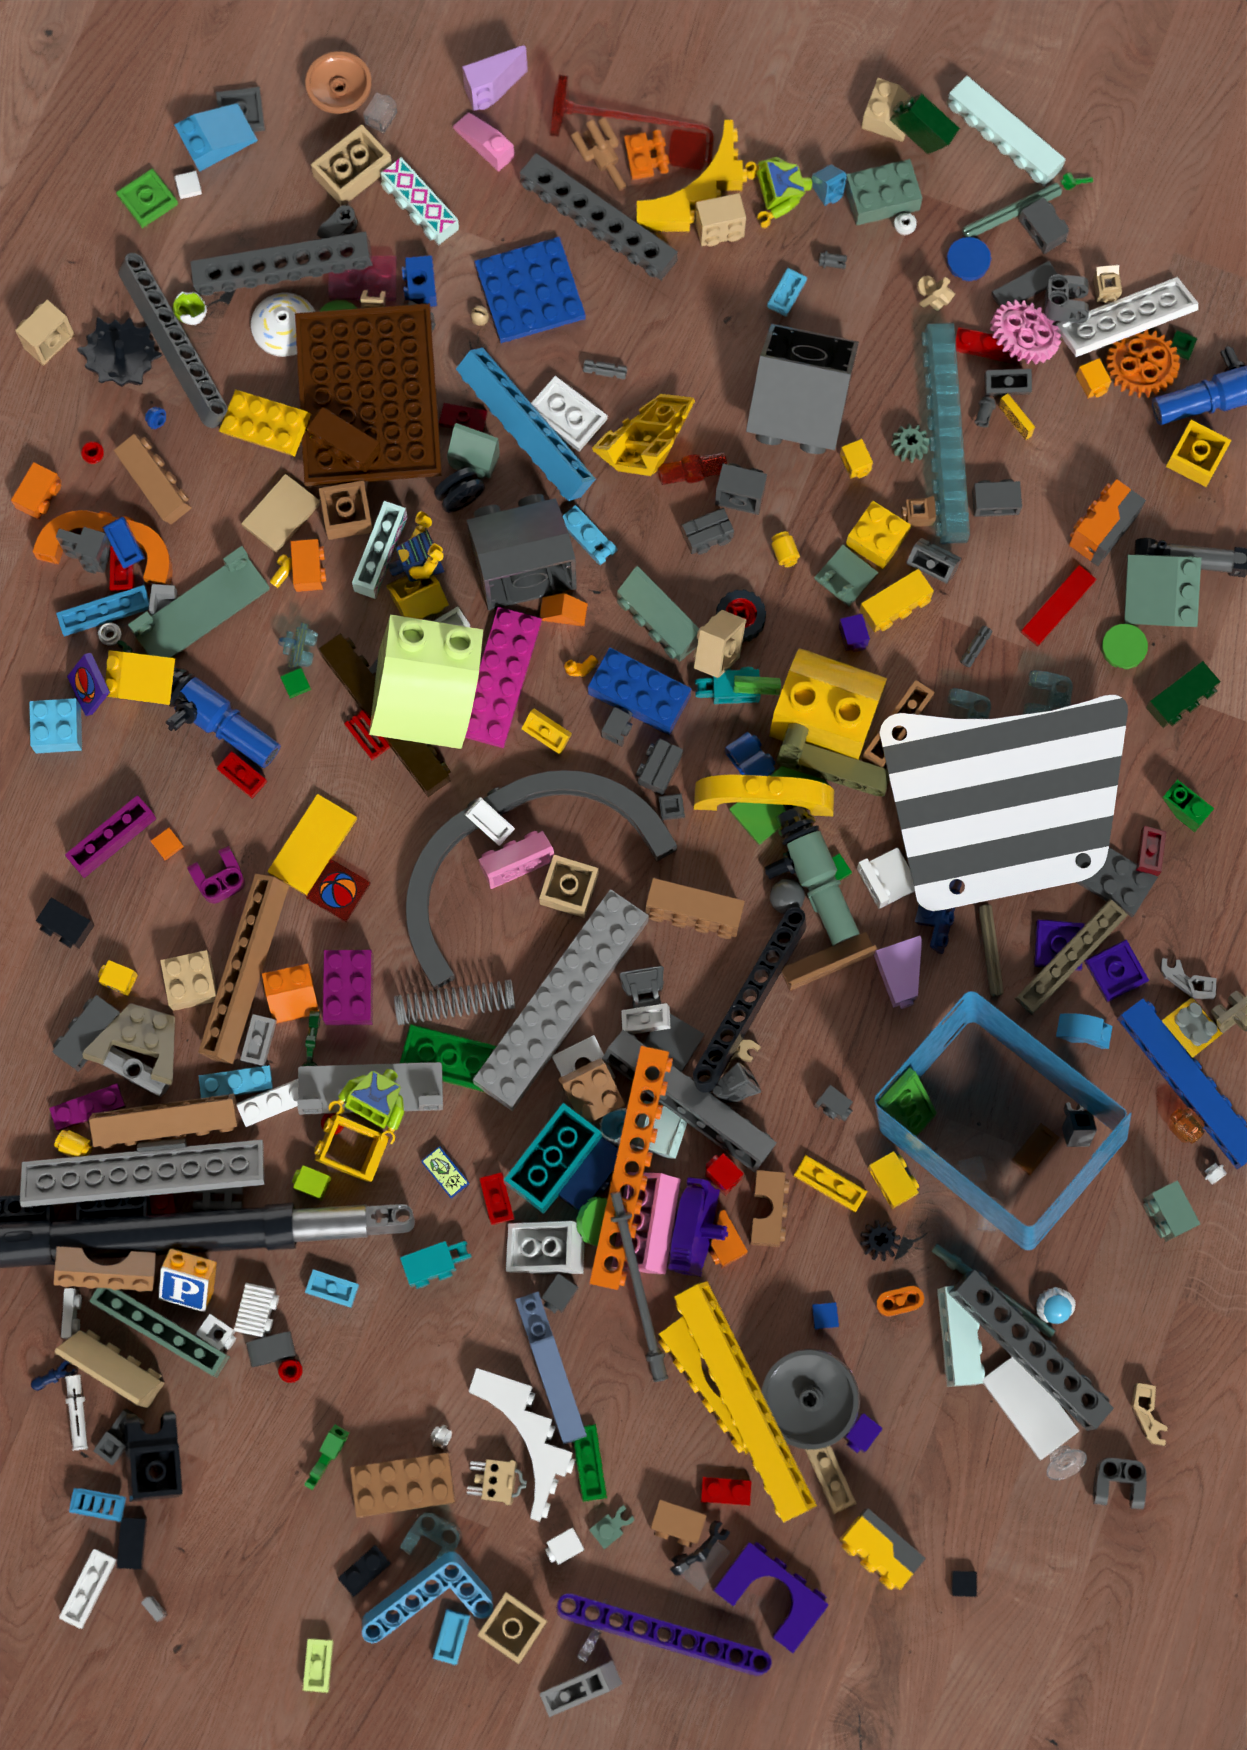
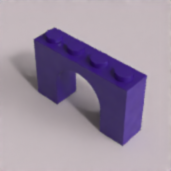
(805, 1606)

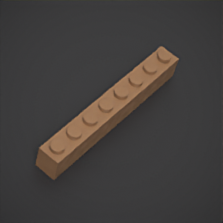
(243, 968)

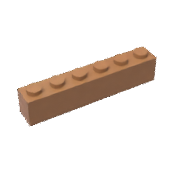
(164, 1120)

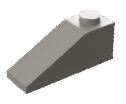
(581, 1688)

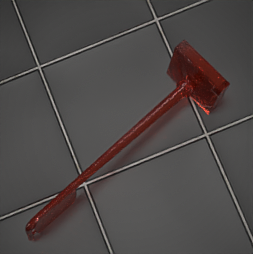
(686, 148)

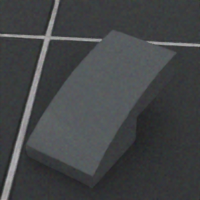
(113, 1442)

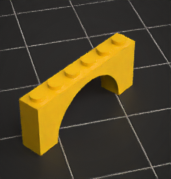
(687, 1359)

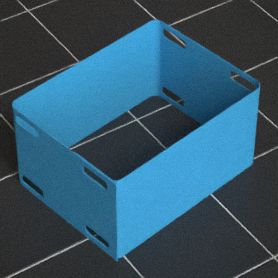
(978, 1010)

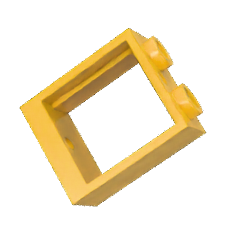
(373, 1157)

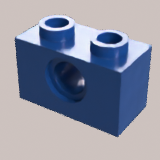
(420, 269)

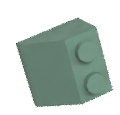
(473, 450)

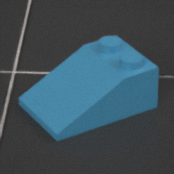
(215, 134)

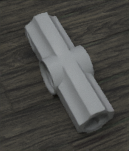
(123, 1063)

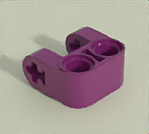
(220, 879)

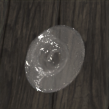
(1065, 1462)

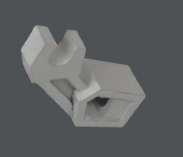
(1185, 983)

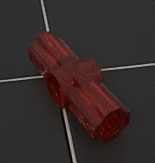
(691, 468)

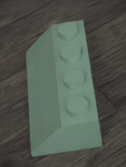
(658, 615)

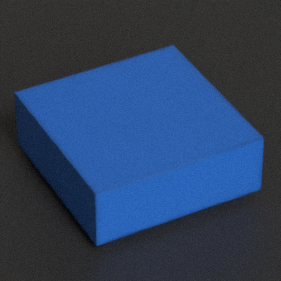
(825, 1315)

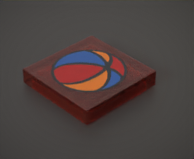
(338, 890)

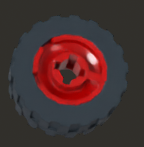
(750, 606)

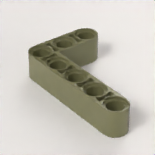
(830, 765)

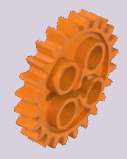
(1136, 379)

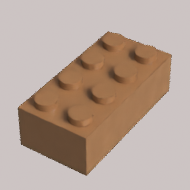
(694, 908)
(402, 1485)

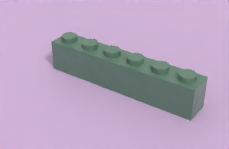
(160, 1330)

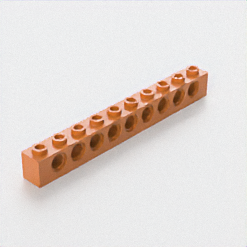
(647, 1058)

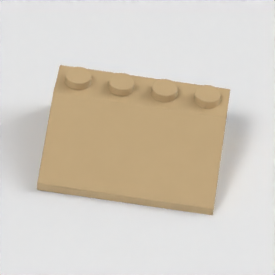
(111, 1368)

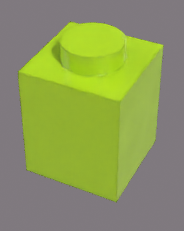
(311, 1182)

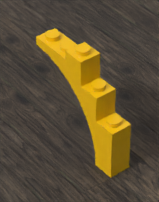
(677, 210)

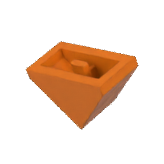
(563, 610)

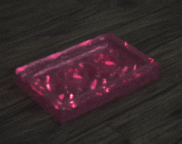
(374, 278)

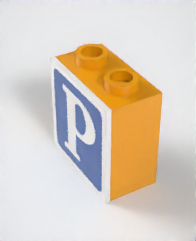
(187, 1280)

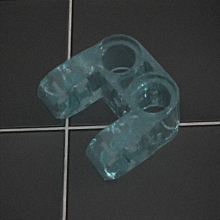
(1049, 681)
(968, 700)
(435, 1535)

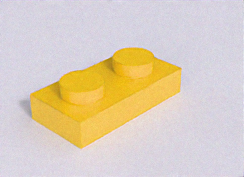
(546, 731)

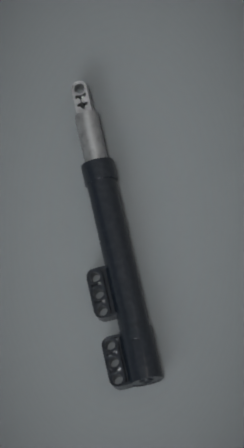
(115, 1231)

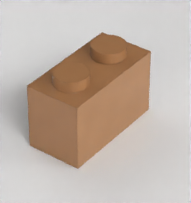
(678, 1522)

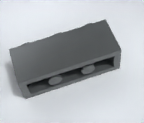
(84, 1031)

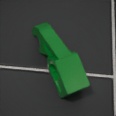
(330, 1449)

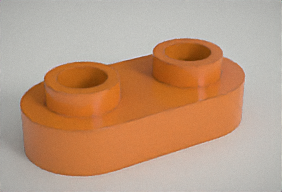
(899, 1301)

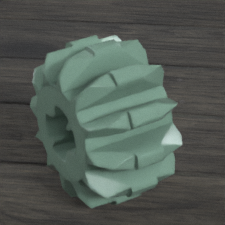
(912, 451)

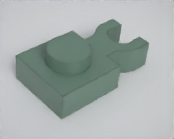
(608, 1529)

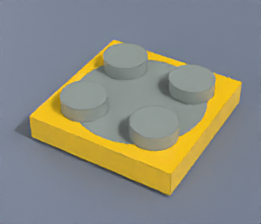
(1192, 1027)

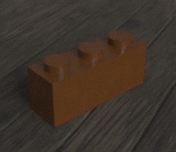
(343, 440)

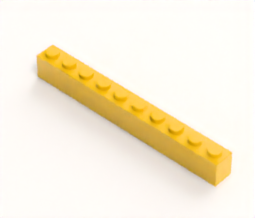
(745, 1401)

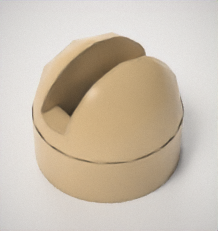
(477, 318)

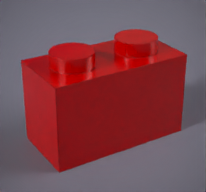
(723, 1173)

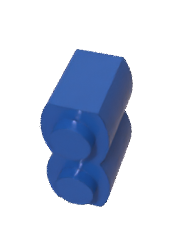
(748, 756)

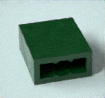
(924, 123)

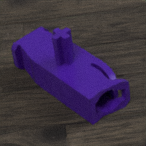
(695, 1228)

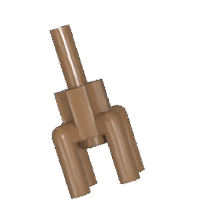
(601, 149)

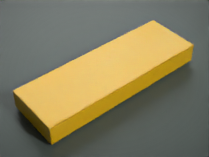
(830, 1183)

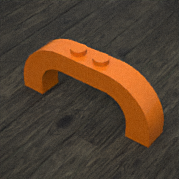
(159, 562)

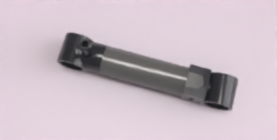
(1211, 558)

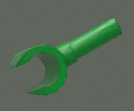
(1069, 182)

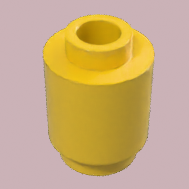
(785, 549)
(72, 1144)

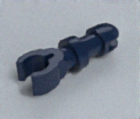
(53, 1376)

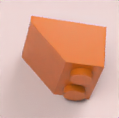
(290, 993)

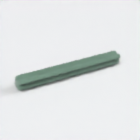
(1010, 211)

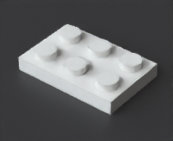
(569, 413)

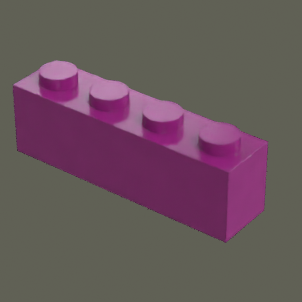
(110, 836)

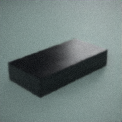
(131, 1543)

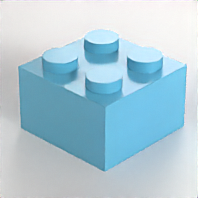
(55, 726)

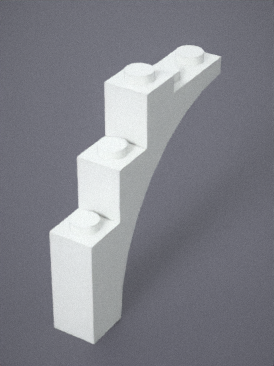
(547, 1460)

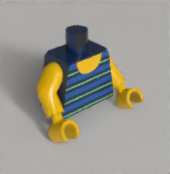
(419, 555)

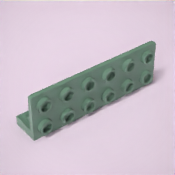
(201, 607)

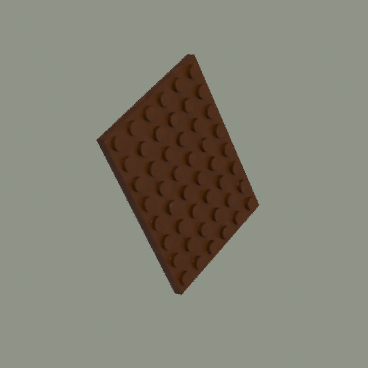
(378, 377)

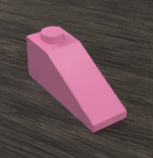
(486, 140)

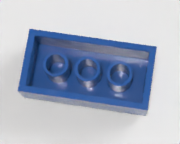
(640, 690)

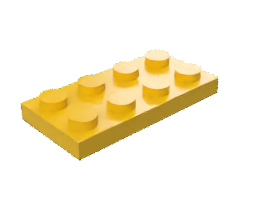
(265, 422)

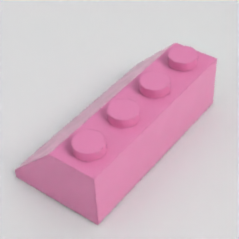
(654, 1222)

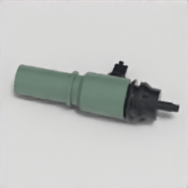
(815, 869)

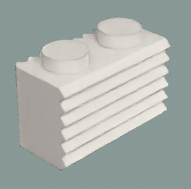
(256, 1310)

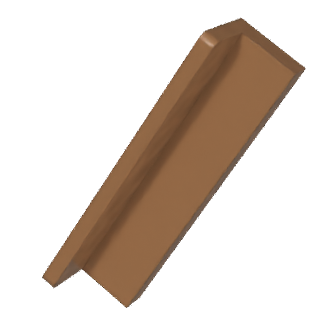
(828, 961)

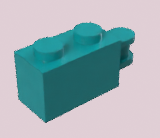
(723, 687)
(433, 1263)

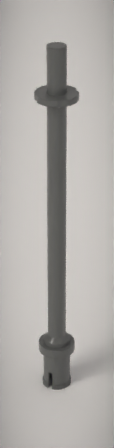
(654, 1354)

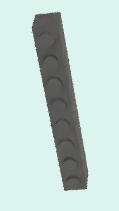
(697, 1108)

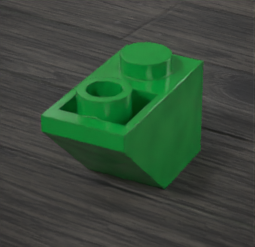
(1187, 805)

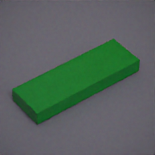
(590, 1465)

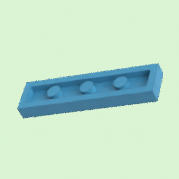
(103, 610)

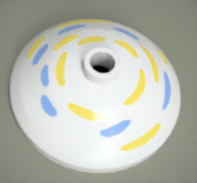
(277, 335)

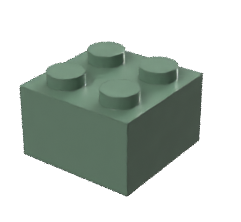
(1170, 1211)

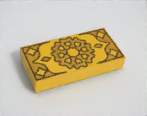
(1016, 416)

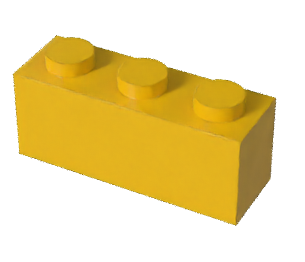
(897, 601)

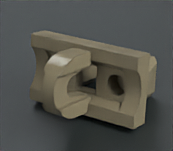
(1235, 1015)

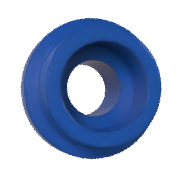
(155, 417)

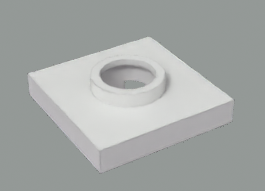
(587, 1048)

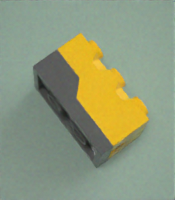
(881, 1550)

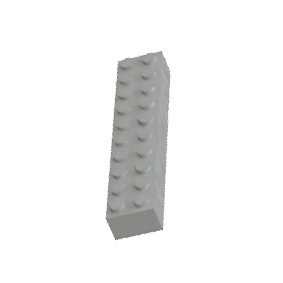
(561, 1000)

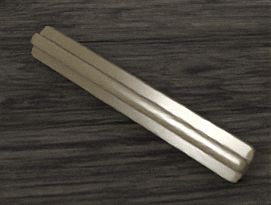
(991, 950)

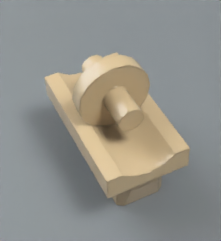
(937, 293)

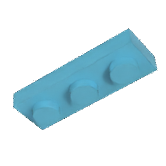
(236, 1082)

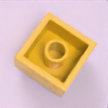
(1198, 453)
(878, 534)

